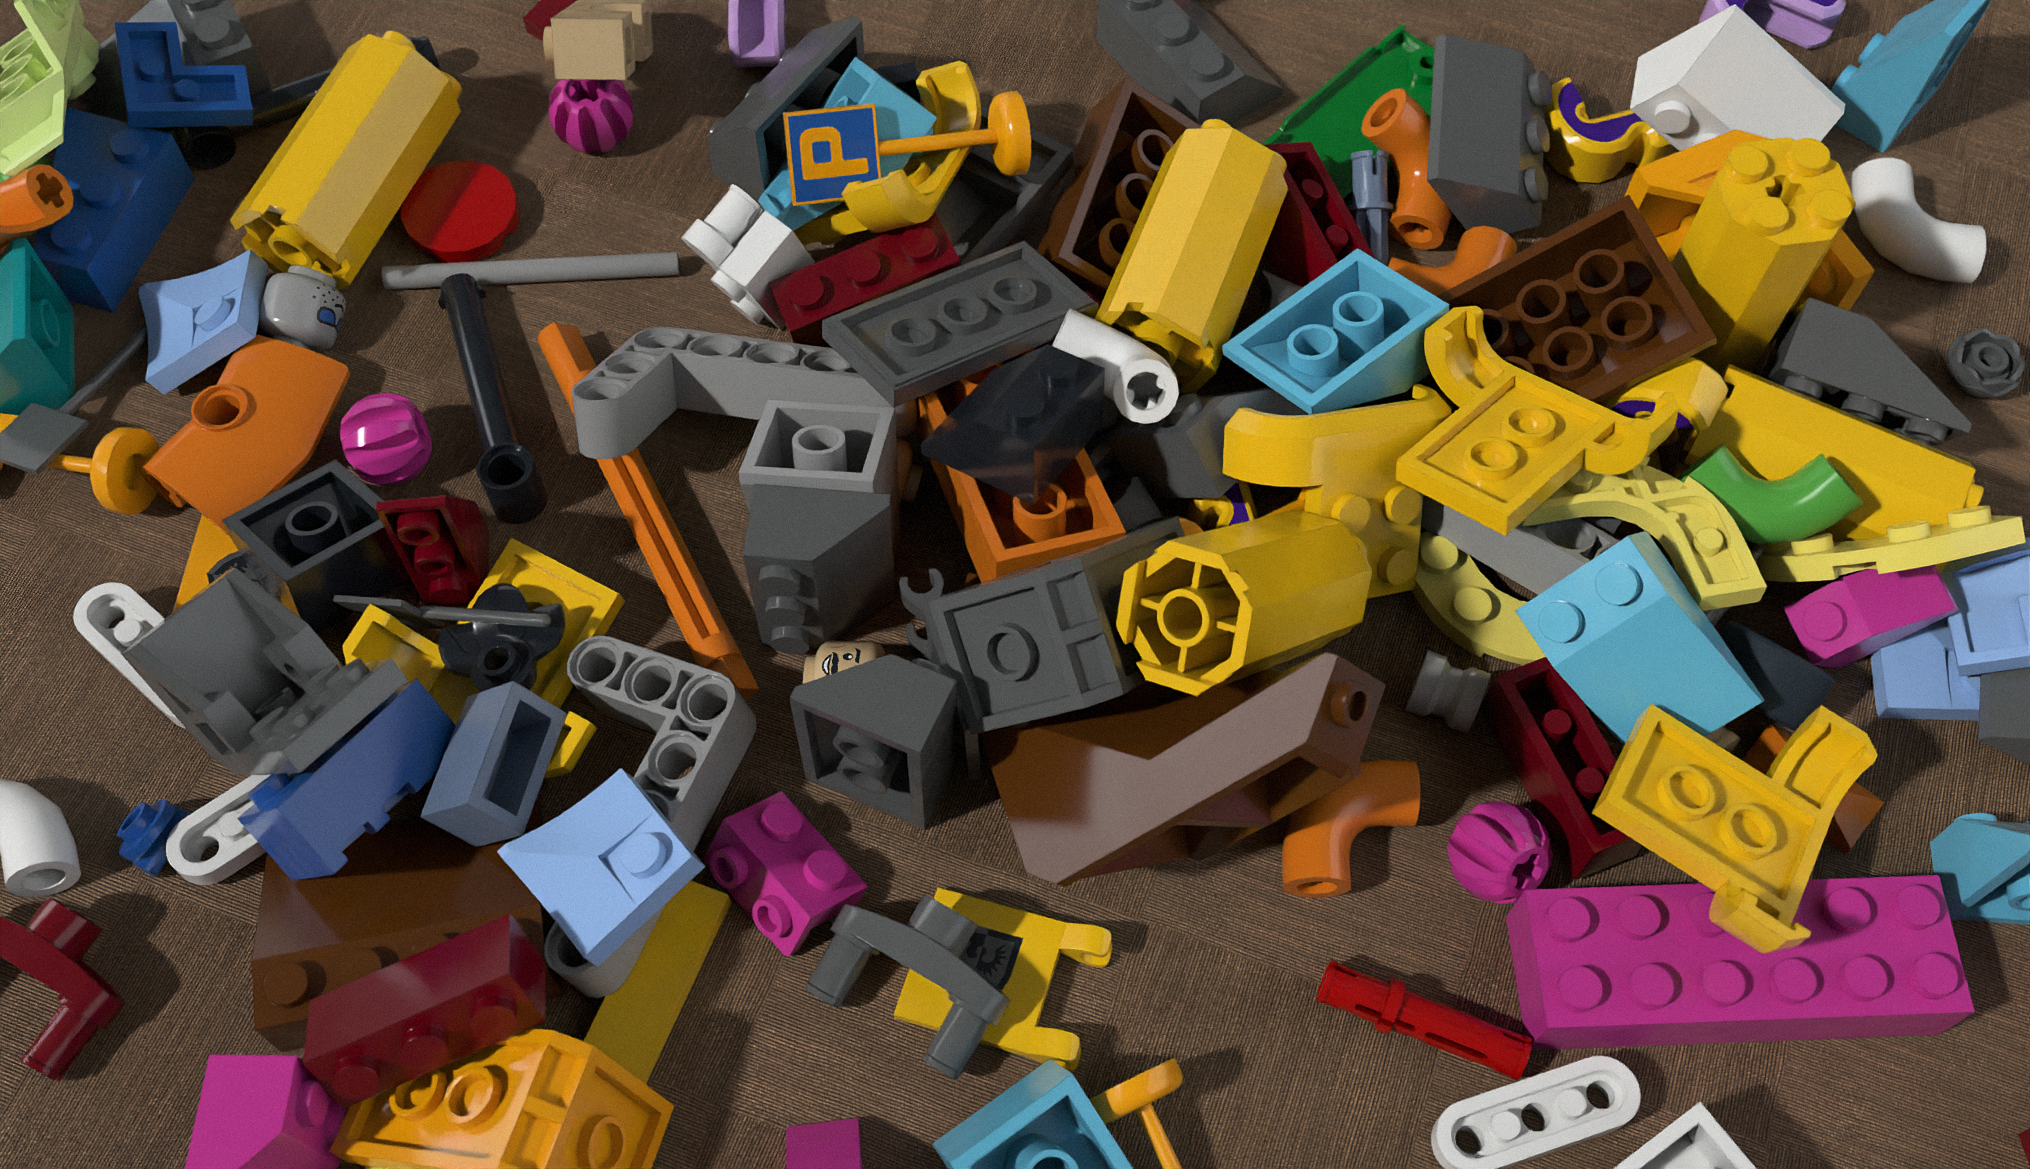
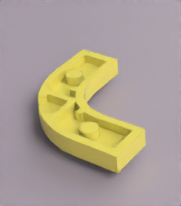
(1684, 519)
(1906, 547)
(1469, 605)

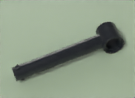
(215, 145)
(503, 454)

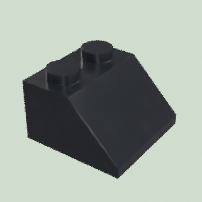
(1023, 422)
(318, 543)

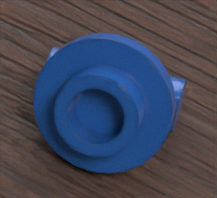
(146, 834)

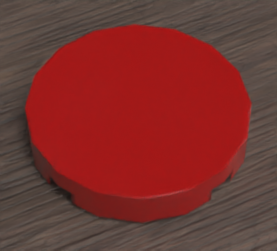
(460, 211)

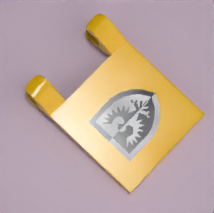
(1020, 958)

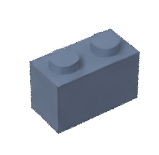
(494, 765)

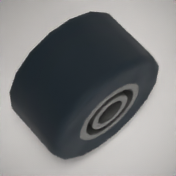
(1784, 680)

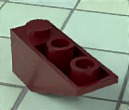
(440, 545)

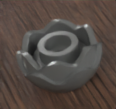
(1985, 363)

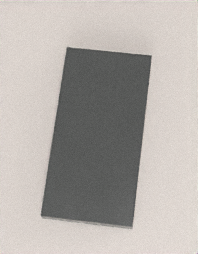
(956, 322)

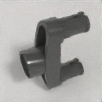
(929, 946)

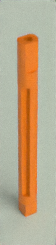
(654, 529)

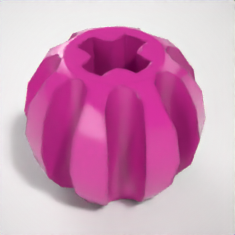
(591, 113)
(385, 439)
(1499, 852)

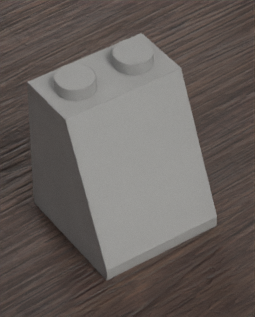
(825, 449)

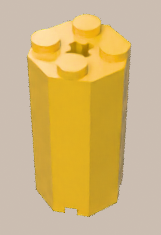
(350, 159)
(1760, 242)
(1196, 248)
(1781, 430)
(1242, 599)

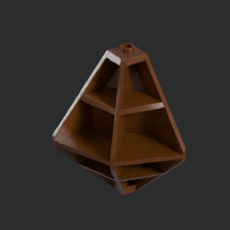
(1178, 771)

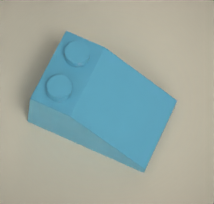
(1904, 69)
(896, 118)
(1342, 337)
(1637, 638)
(1984, 869)
(1034, 1125)

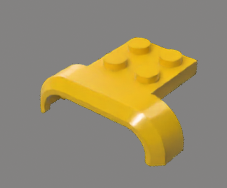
(916, 189)
(1514, 431)
(1347, 471)
(542, 581)
(1731, 824)

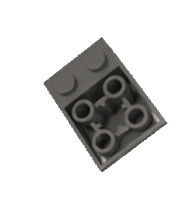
(1861, 371)

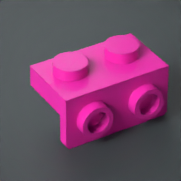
(781, 871)

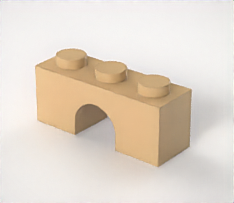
(599, 39)

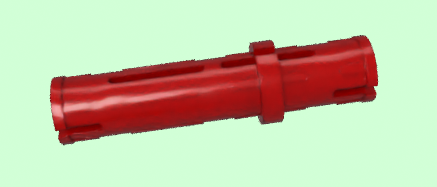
(1435, 1023)

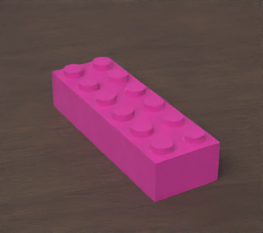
(1657, 971)

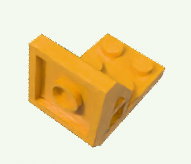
(1674, 187)
(512, 1106)

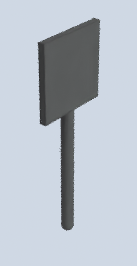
(44, 433)
(427, 616)

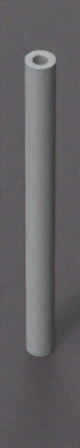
(534, 270)

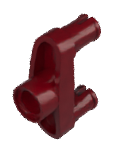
(52, 953)

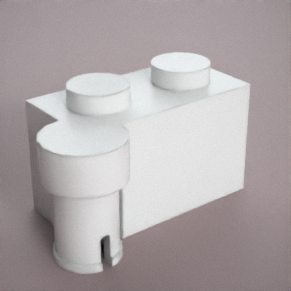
(747, 253)

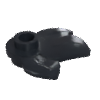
(500, 652)

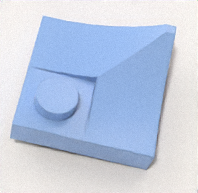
(201, 318)
(1993, 611)
(1921, 678)
(604, 865)

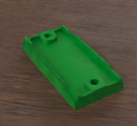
(1336, 111)

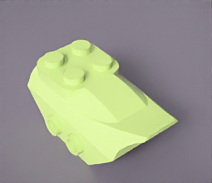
(38, 76)

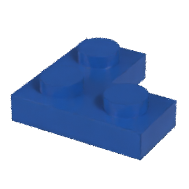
(173, 95)

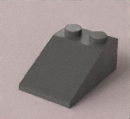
(208, 36)
(1185, 449)

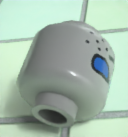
(302, 308)

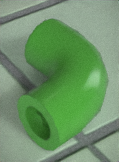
(1776, 509)

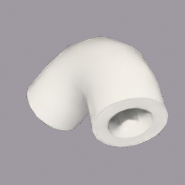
(1906, 233)
(1134, 374)
(35, 843)

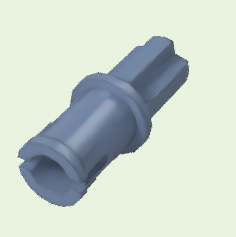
(1370, 200)

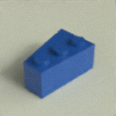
(123, 196)
(348, 789)

